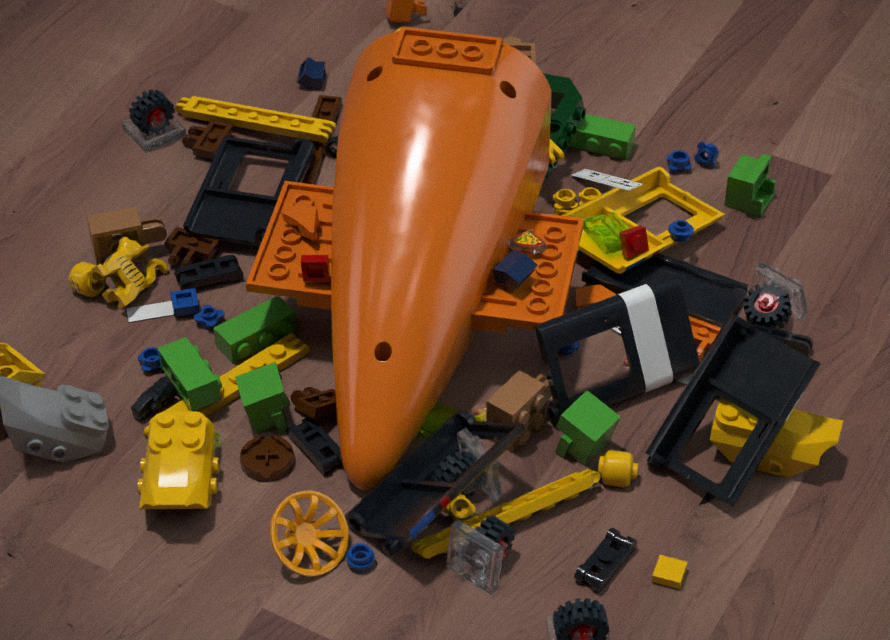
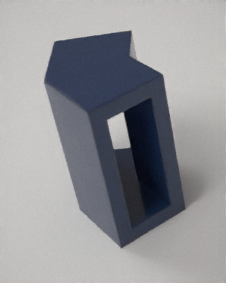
(311, 74)
(514, 270)

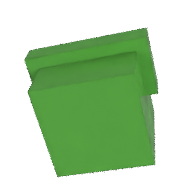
(749, 185)
(264, 397)
(586, 428)

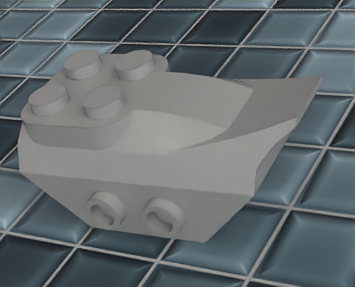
(51, 422)

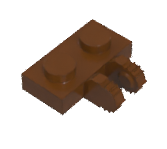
(207, 140)
(193, 247)
(314, 402)

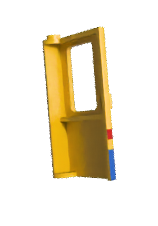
(622, 202)

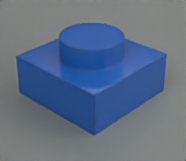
(184, 302)

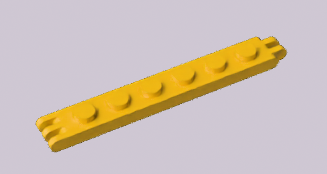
(256, 118)
(282, 352)
(515, 509)

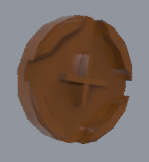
(267, 458)

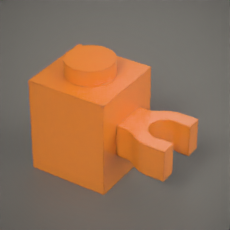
(401, 10)

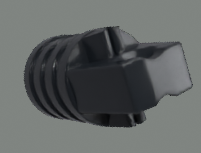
(154, 398)

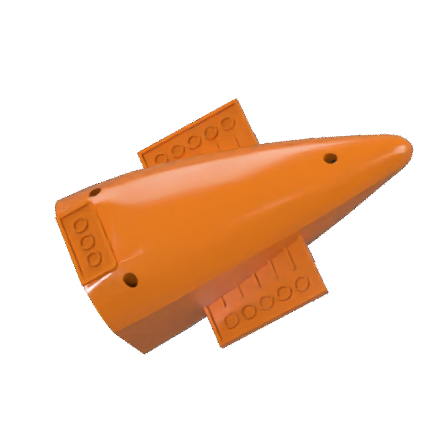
(429, 187)

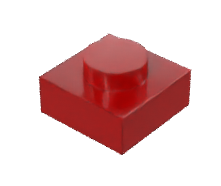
(634, 241)
(315, 268)

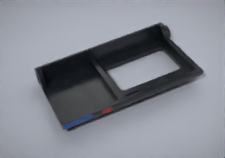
(406, 497)

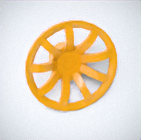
(306, 533)

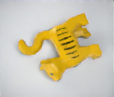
(125, 274)

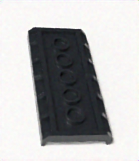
(706, 293)

